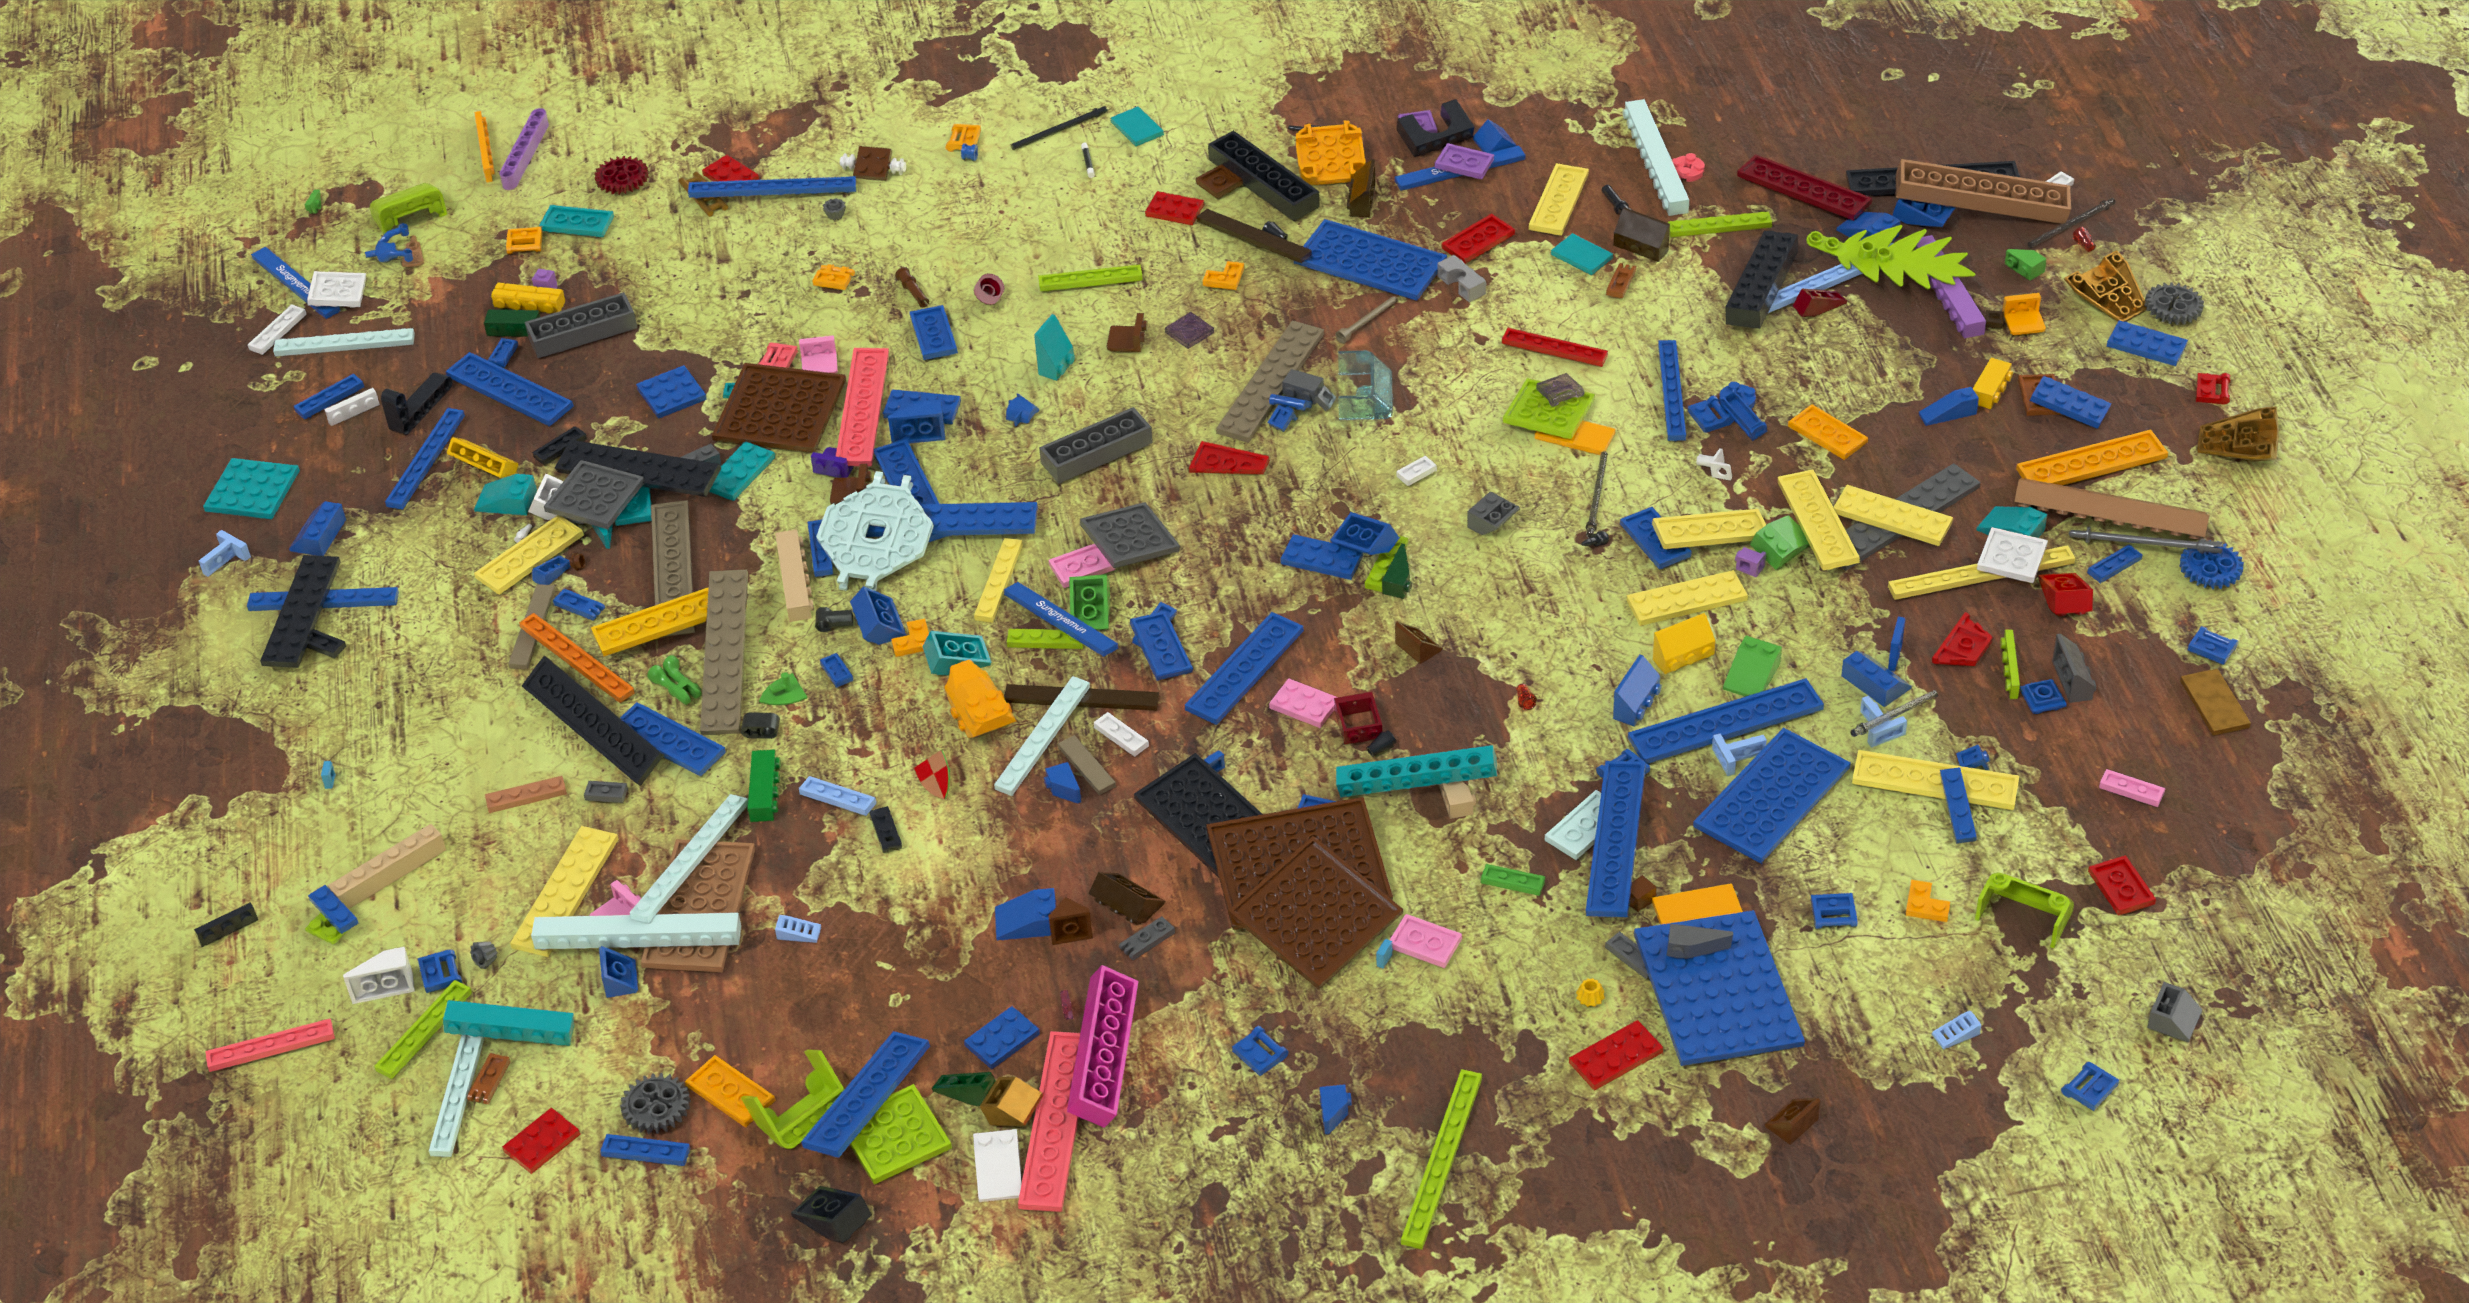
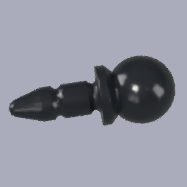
(1597, 539)

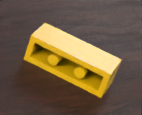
(1992, 382)

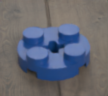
(1745, 392)

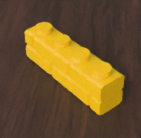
(528, 298)
(482, 458)

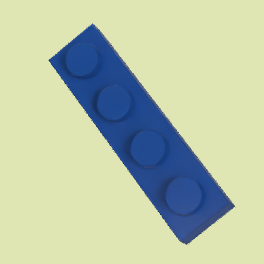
(329, 396)
(821, 562)
(1958, 805)
(645, 1150)

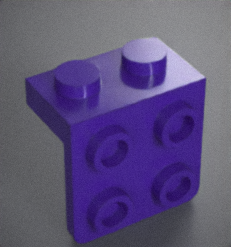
(830, 464)

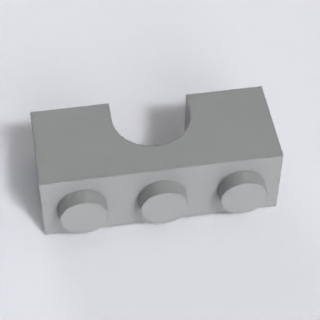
(1470, 283)

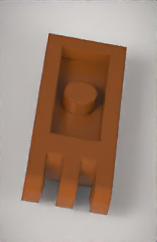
(1620, 281)
(489, 1078)

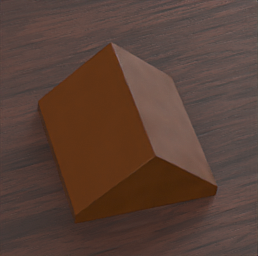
(1415, 642)
(1070, 922)
(1794, 1118)

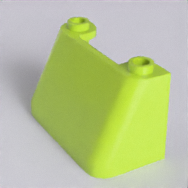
(389, 208)

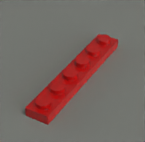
(1555, 347)

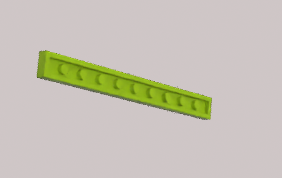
(1441, 1159)

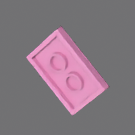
(1081, 562)
(1303, 703)
(1425, 940)

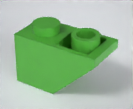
(2025, 262)

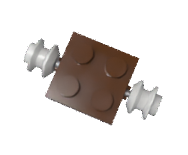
(872, 163)

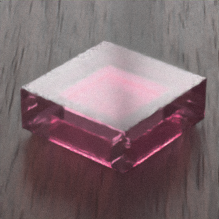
(1066, 1004)

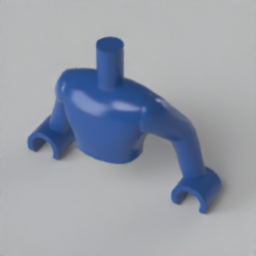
(387, 251)

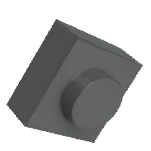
(1325, 398)

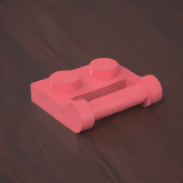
(783, 355)

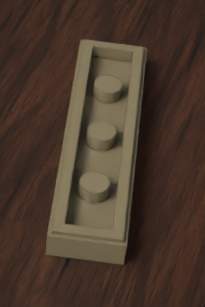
(1087, 765)

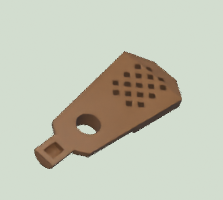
(416, 251)

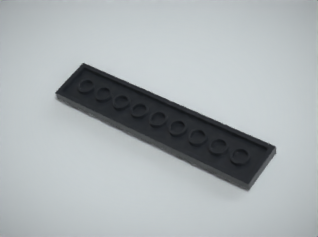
(1883, 180)
(658, 470)
(592, 720)

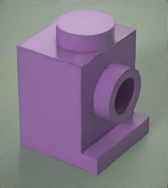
(1750, 561)

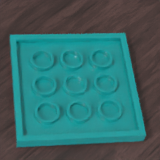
(251, 488)

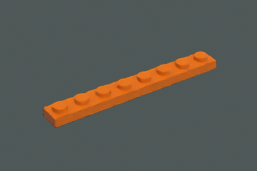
(577, 658)

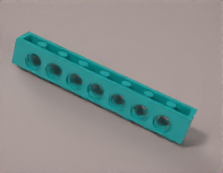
(1416, 771)

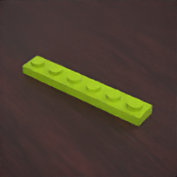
(1720, 224)
(1090, 277)
(420, 1031)

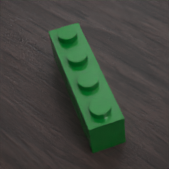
(763, 785)

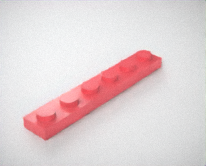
(270, 1045)

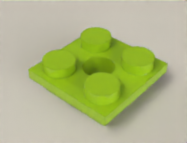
(320, 928)

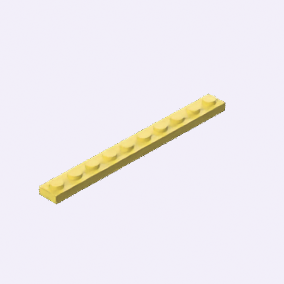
(1967, 575)

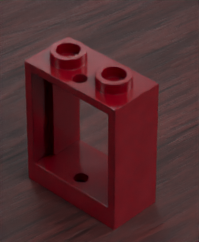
(1364, 703)

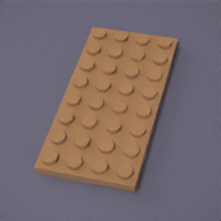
(710, 888)

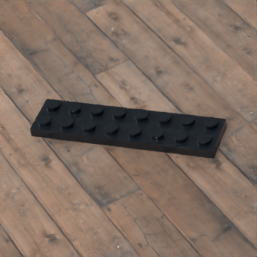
(300, 611)

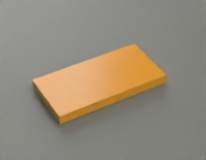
(1828, 432)
(1587, 438)
(1696, 904)
(725, 1086)

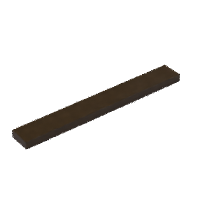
(1254, 236)
(1093, 698)

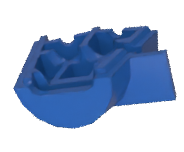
(1020, 410)

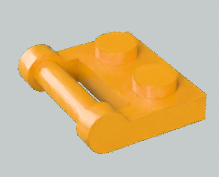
(969, 135)
(524, 236)

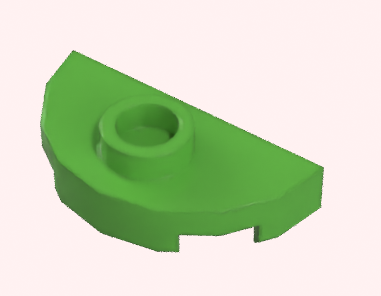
(314, 202)

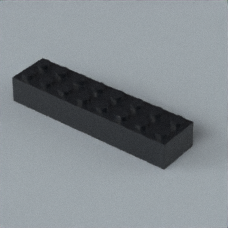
(1264, 175)
(1761, 279)

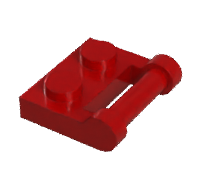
(2206, 388)

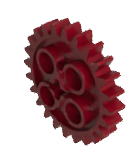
(621, 175)

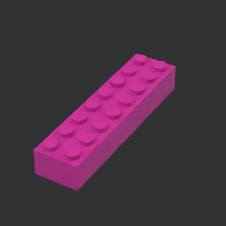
(1102, 1046)

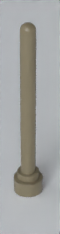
(1344, 334)

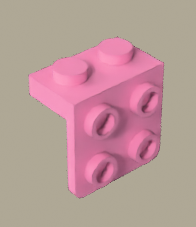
(819, 354)
(621, 904)

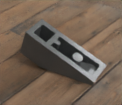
(1696, 941)

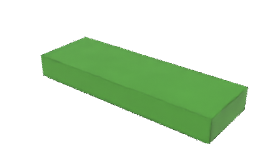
(1513, 879)

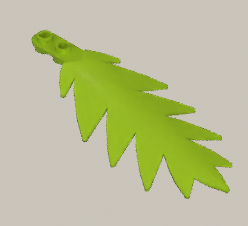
(1897, 258)

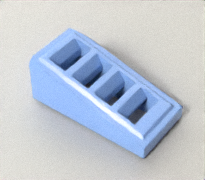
(786, 924)
(1967, 1021)

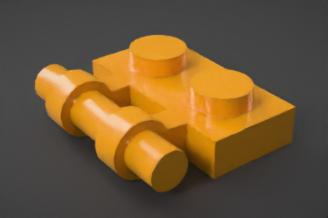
(833, 277)

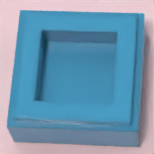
(328, 774)
(1384, 953)

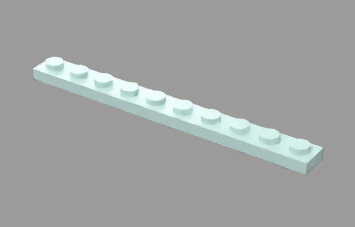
(688, 859)

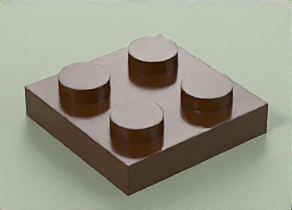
(1219, 181)

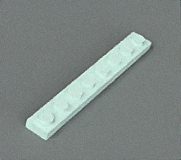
(344, 342)
(1042, 736)
(456, 1096)

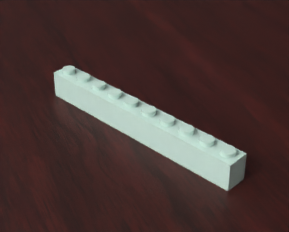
(1656, 157)
(624, 932)

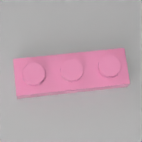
(2132, 788)

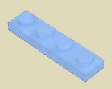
(837, 795)

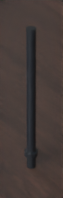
(1094, 113)

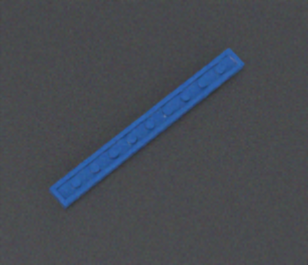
(772, 187)

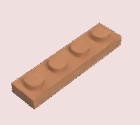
(525, 794)

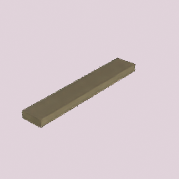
(525, 643)

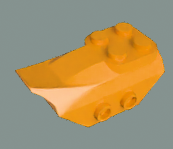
(976, 700)

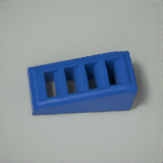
(549, 571)

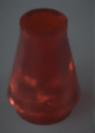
(2083, 238)
(1526, 698)

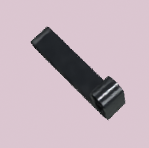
(405, 415)

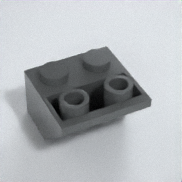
(1490, 513)
(2174, 1013)

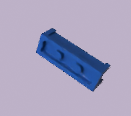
(1743, 415)

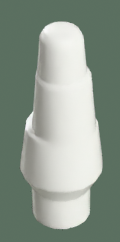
(522, 533)

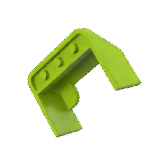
(2030, 895)
(797, 1121)

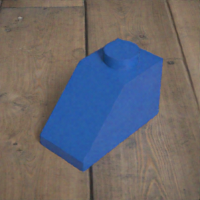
(1062, 782)
(1334, 1106)

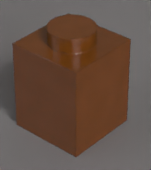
(1641, 893)

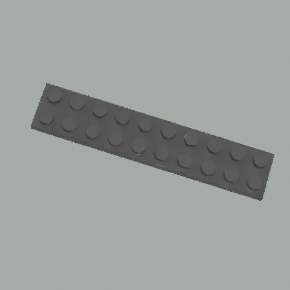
(1932, 494)

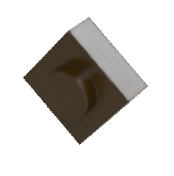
(1994, 319)

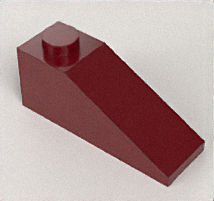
(1815, 302)

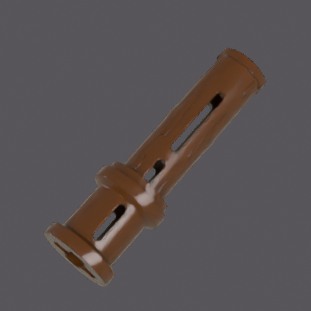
(909, 282)

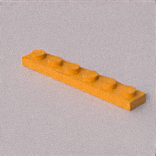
(485, 148)

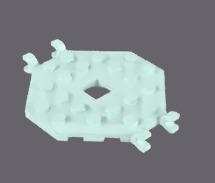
(882, 505)

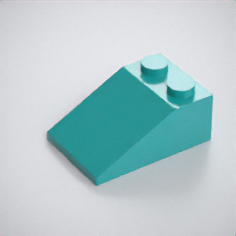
(1053, 349)
(508, 495)
(2015, 519)
(948, 649)

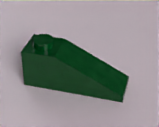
(1397, 578)
(965, 1087)

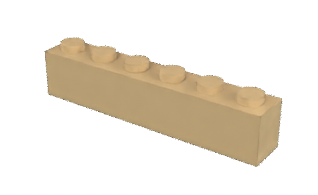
(793, 576)
(388, 866)

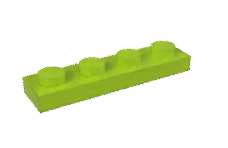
(1374, 580)
(1041, 639)
(2010, 669)

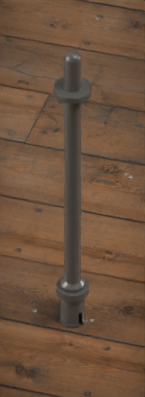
(2201, 545)

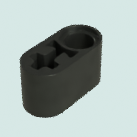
(760, 725)

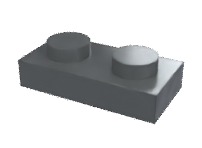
(605, 791)

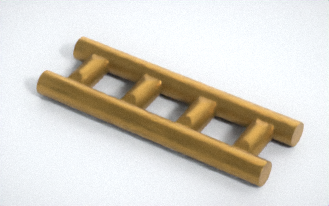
(708, 209)

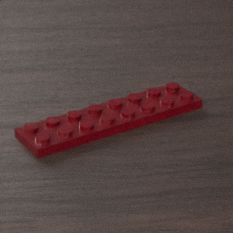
(1804, 187)

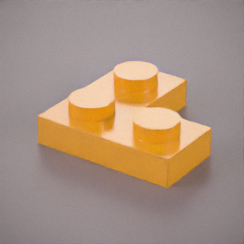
(1228, 279)
(914, 641)
(1922, 906)

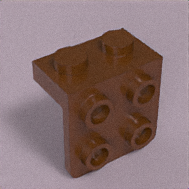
(1128, 337)
(845, 486)

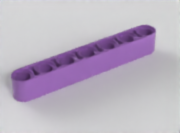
(524, 149)

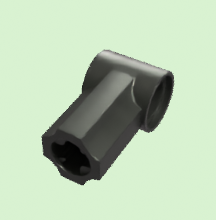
(827, 619)

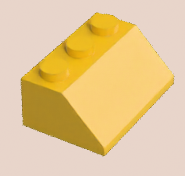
(1683, 643)

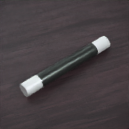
(1087, 158)

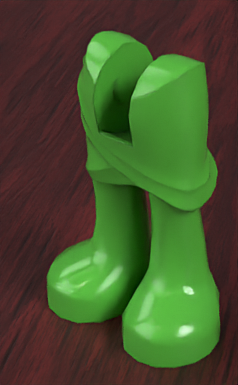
(671, 668)

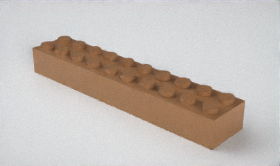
(1983, 191)
(2112, 507)

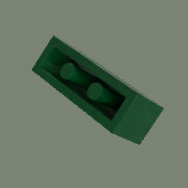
(508, 322)

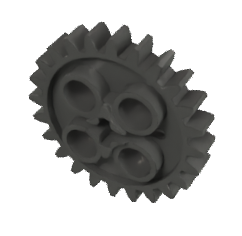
(2185, 308)
(655, 1103)

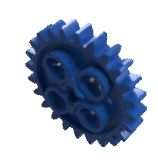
(2212, 568)

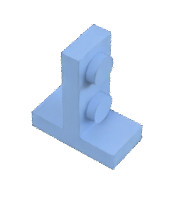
(226, 550)
(1885, 731)
(1736, 751)

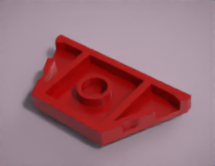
(1964, 644)

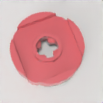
(1690, 161)

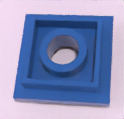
(2048, 701)

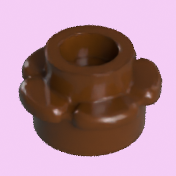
(577, 561)

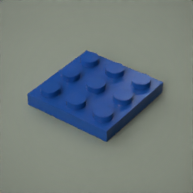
(671, 391)

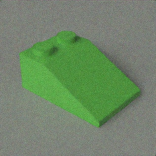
(1780, 541)
(1090, 600)
(1753, 667)

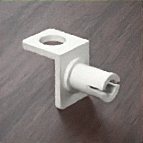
(1715, 463)

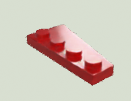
(1227, 460)

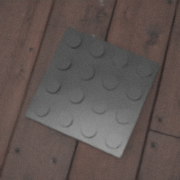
(594, 494)
(1129, 535)

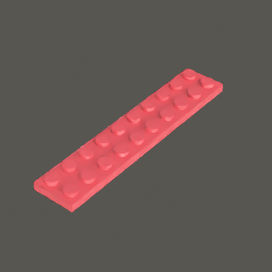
(862, 405)
(1052, 1129)

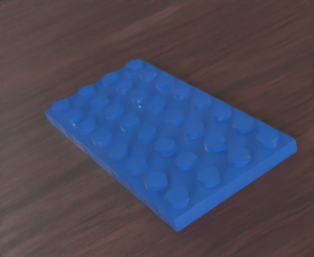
(1372, 259)
(1771, 795)

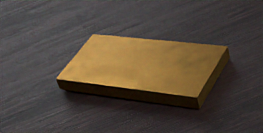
(2215, 702)

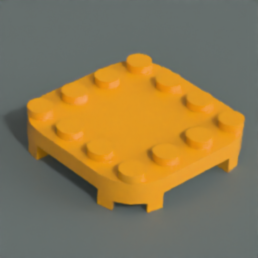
(1329, 153)

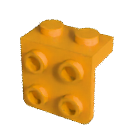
(2023, 314)

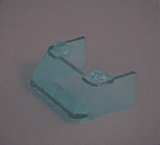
(1372, 400)

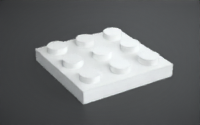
(336, 289)
(2012, 555)

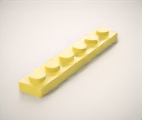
(998, 580)

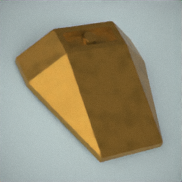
(2110, 288)
(2242, 436)

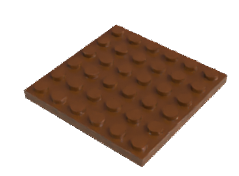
(779, 407)
(1315, 912)

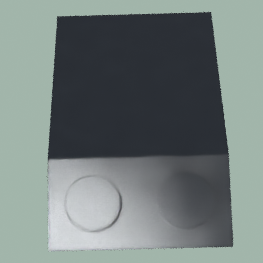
(833, 1213)

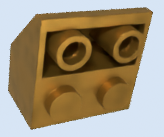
(1010, 1102)

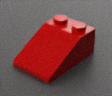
(2066, 593)

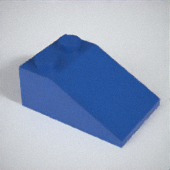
(1922, 212)
(1869, 221)
(918, 423)
(1025, 915)

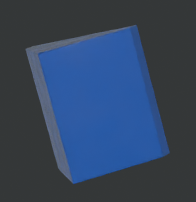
(1492, 138)
(617, 973)

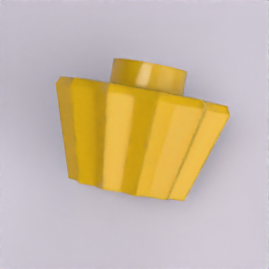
(1590, 993)

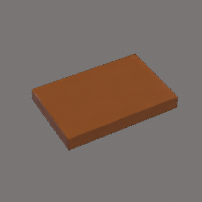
(2027, 386)

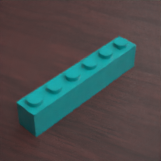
(508, 1023)

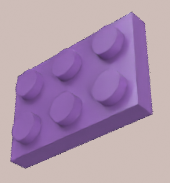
(1464, 161)

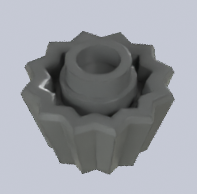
(834, 208)
(483, 953)

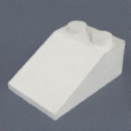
(544, 493)
(380, 977)
(997, 1165)

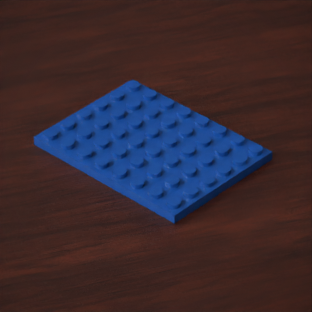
(1721, 1000)

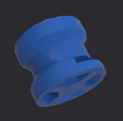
(969, 152)

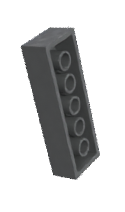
(581, 325)
(1096, 445)

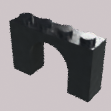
(1422, 142)

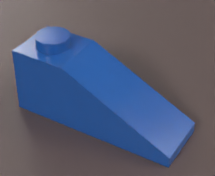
(1952, 406)

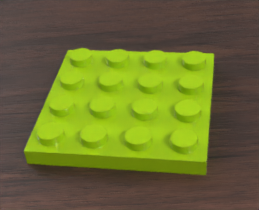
(1535, 413)
(899, 1136)

